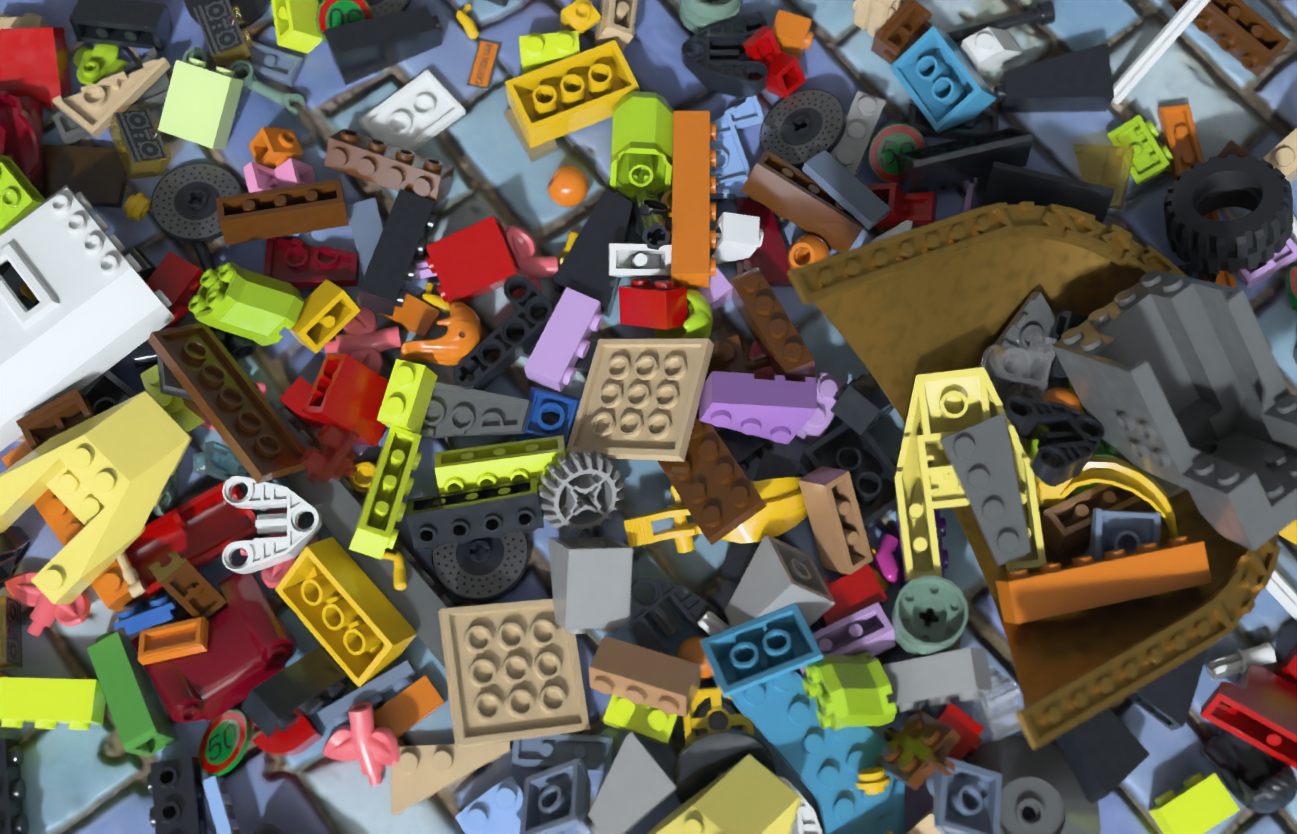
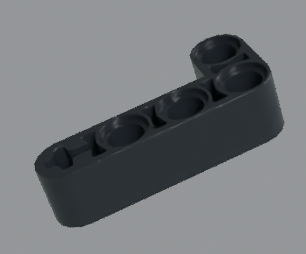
(500, 338)

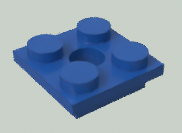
(548, 401)
(140, 616)

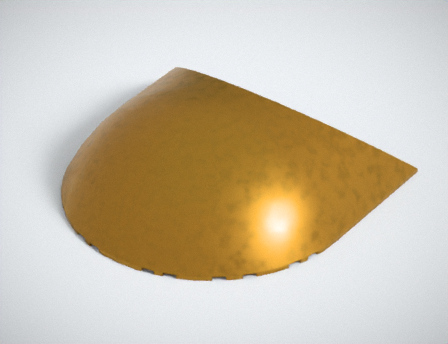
(934, 307)

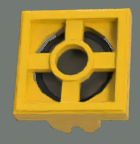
(713, 715)

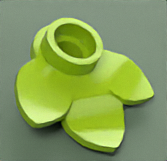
(97, 63)

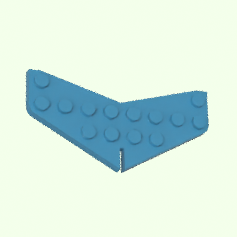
(824, 758)

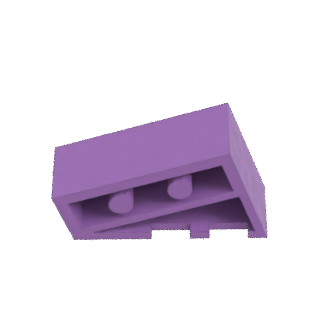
(758, 406)

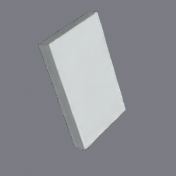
(413, 113)

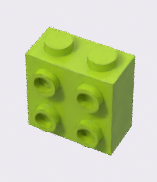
(16, 193)

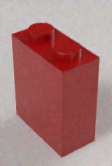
(35, 63)
(472, 261)
(348, 397)

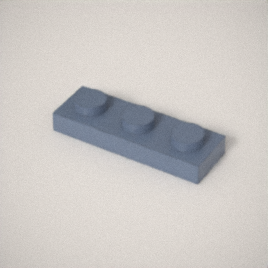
(396, 679)

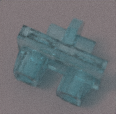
(218, 462)

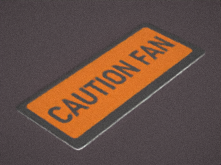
(484, 64)

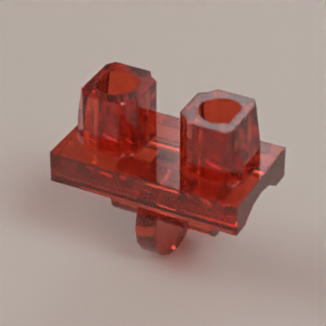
(335, 459)

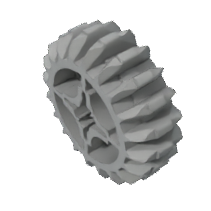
(585, 475)

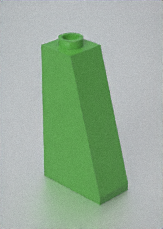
(130, 696)

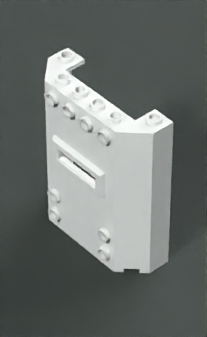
(88, 309)

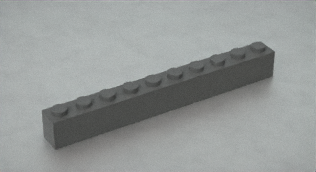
(340, 516)

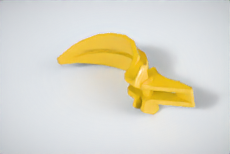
(1115, 472)
(783, 512)

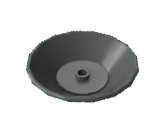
(1037, 781)

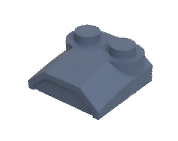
(1122, 531)
(555, 799)
(966, 800)

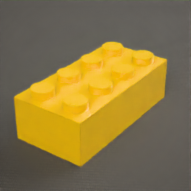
(570, 93)
(345, 611)

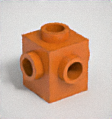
(275, 146)

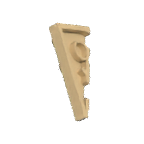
(116, 93)
(433, 767)

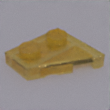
(1106, 167)

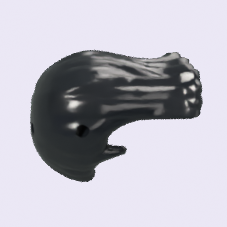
(1250, 773)

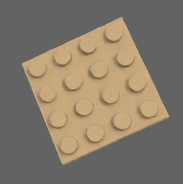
(641, 398)
(511, 673)

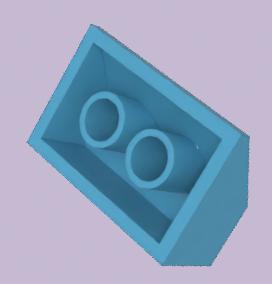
(942, 81)
(760, 650)

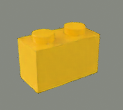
(323, 316)

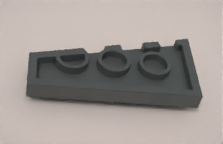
(150, 99)
(1032, 318)
(473, 413)
(988, 479)

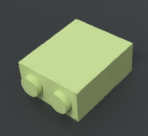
(201, 103)

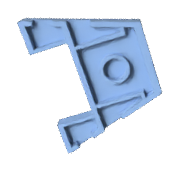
(731, 162)

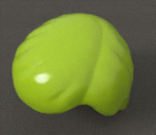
(698, 323)

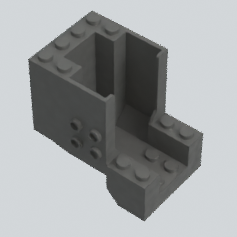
(1192, 399)

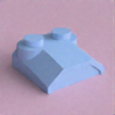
(495, 811)

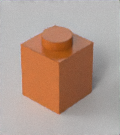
(792, 33)

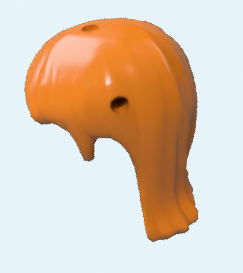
(460, 339)

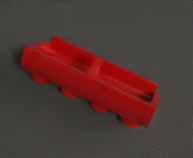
(193, 530)

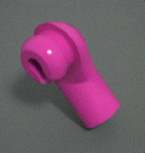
(885, 561)

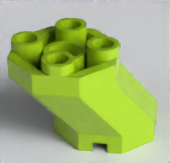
(641, 144)
(246, 303)
(849, 691)

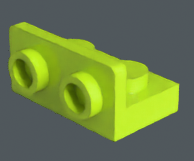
(1148, 157)

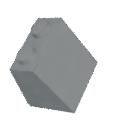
(778, 579)
(590, 583)
(630, 790)

